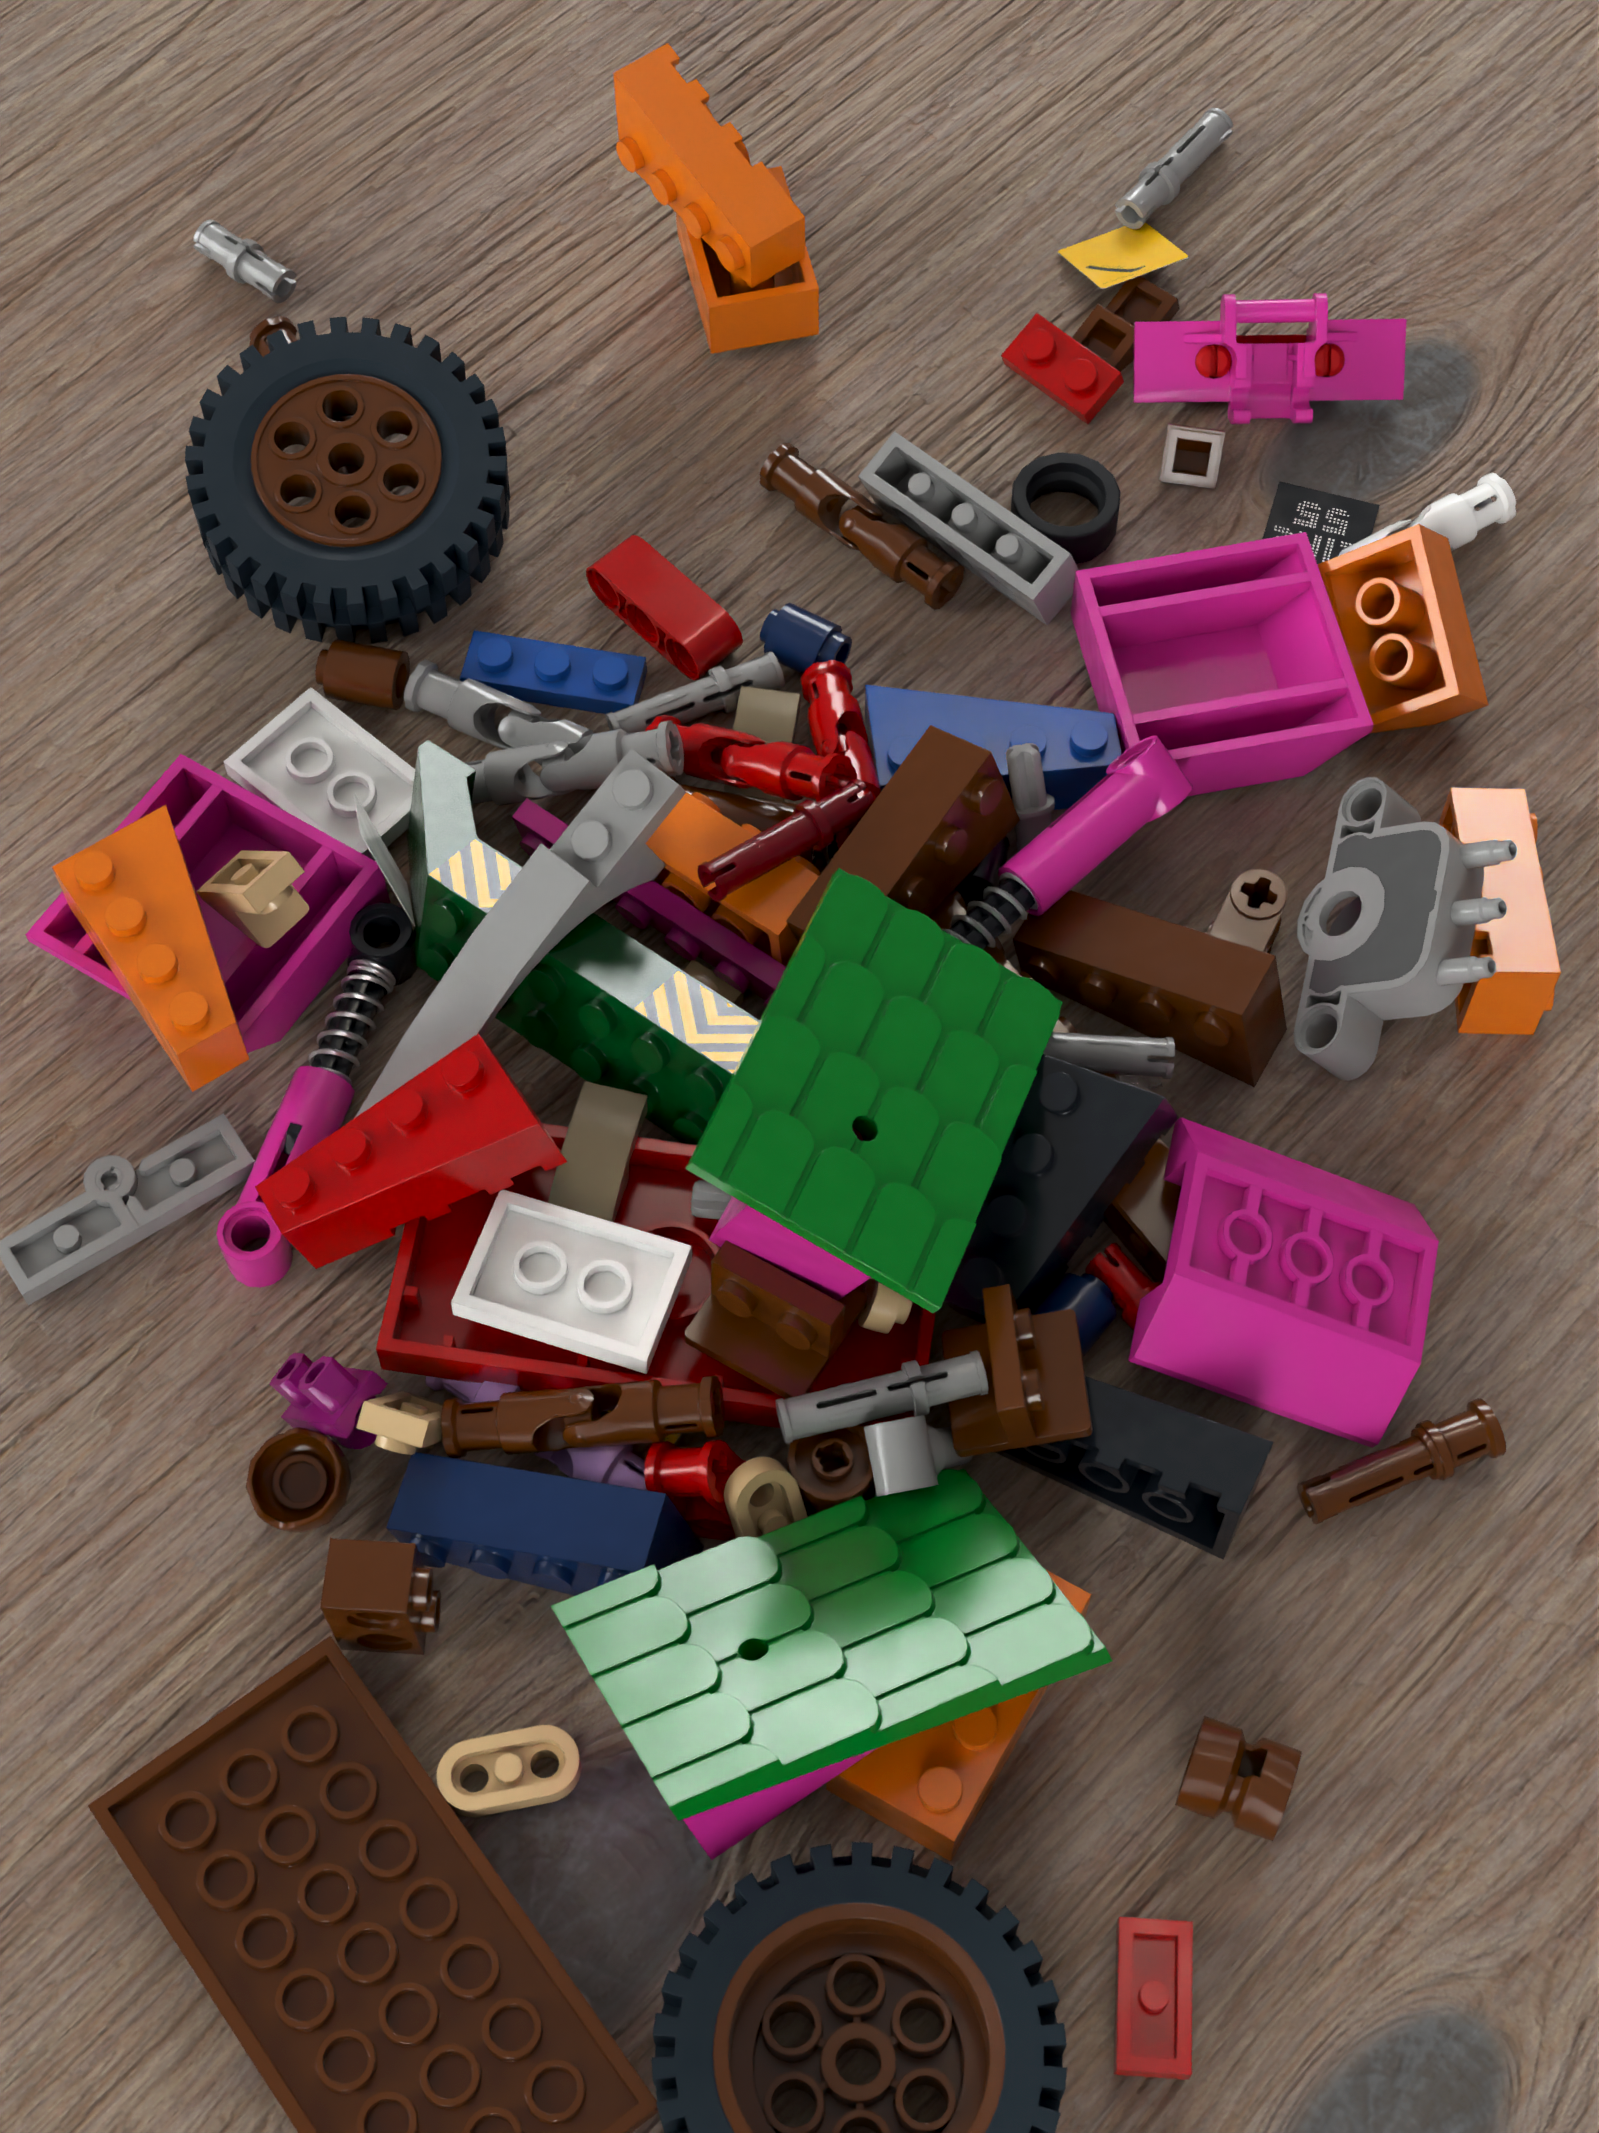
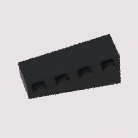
(1055, 1180)
(1157, 1466)

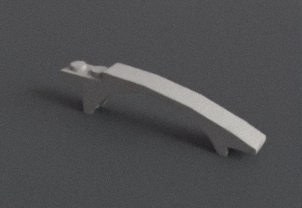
(551, 895)

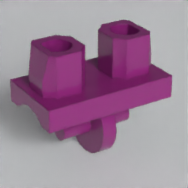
(327, 1397)

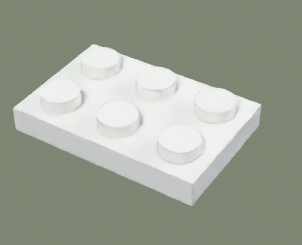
(315, 762)
(572, 1280)

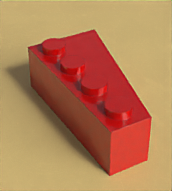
(410, 1157)

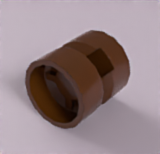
(831, 1468)
(1238, 1778)

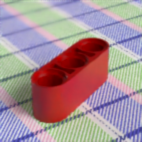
(664, 607)

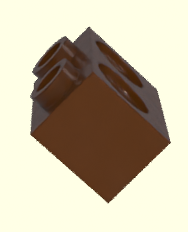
(379, 1596)

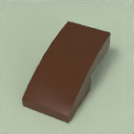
(1111, 329)

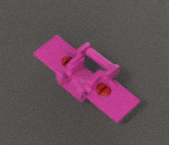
(1269, 372)

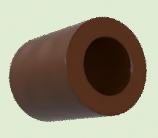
(363, 674)

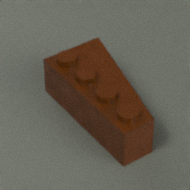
(924, 827)
(1160, 980)

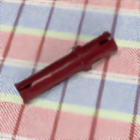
(809, 827)

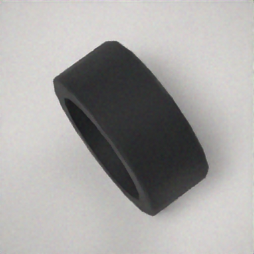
(1073, 475)

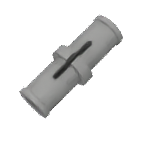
(245, 261)

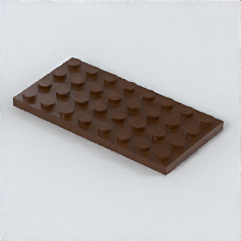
(360, 1925)

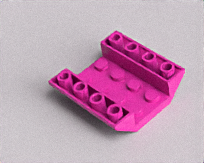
(1288, 1287)

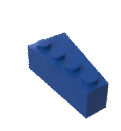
(1072, 742)

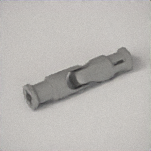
(472, 708)
(572, 765)

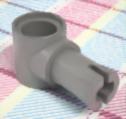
(909, 1454)

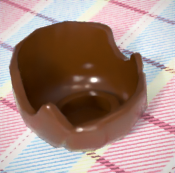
(298, 1480)

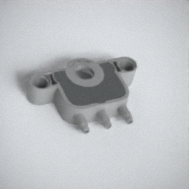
(1404, 936)

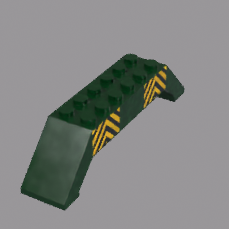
(596, 995)

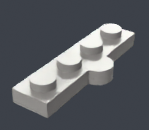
(124, 1207)

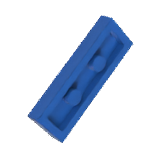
(555, 672)

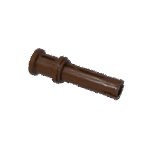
(1429, 1452)

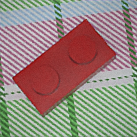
(1062, 368)
(1153, 1998)

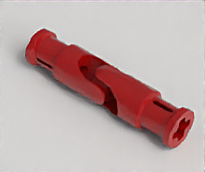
(838, 724)
(774, 767)

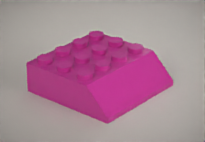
(1222, 660)
(213, 825)

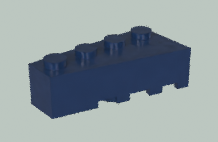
(535, 1524)

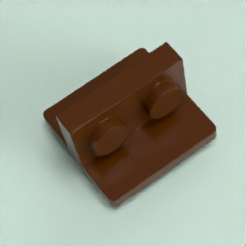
(770, 1323)
(1031, 1375)

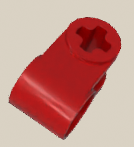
(695, 1483)

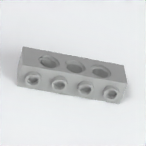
(970, 527)

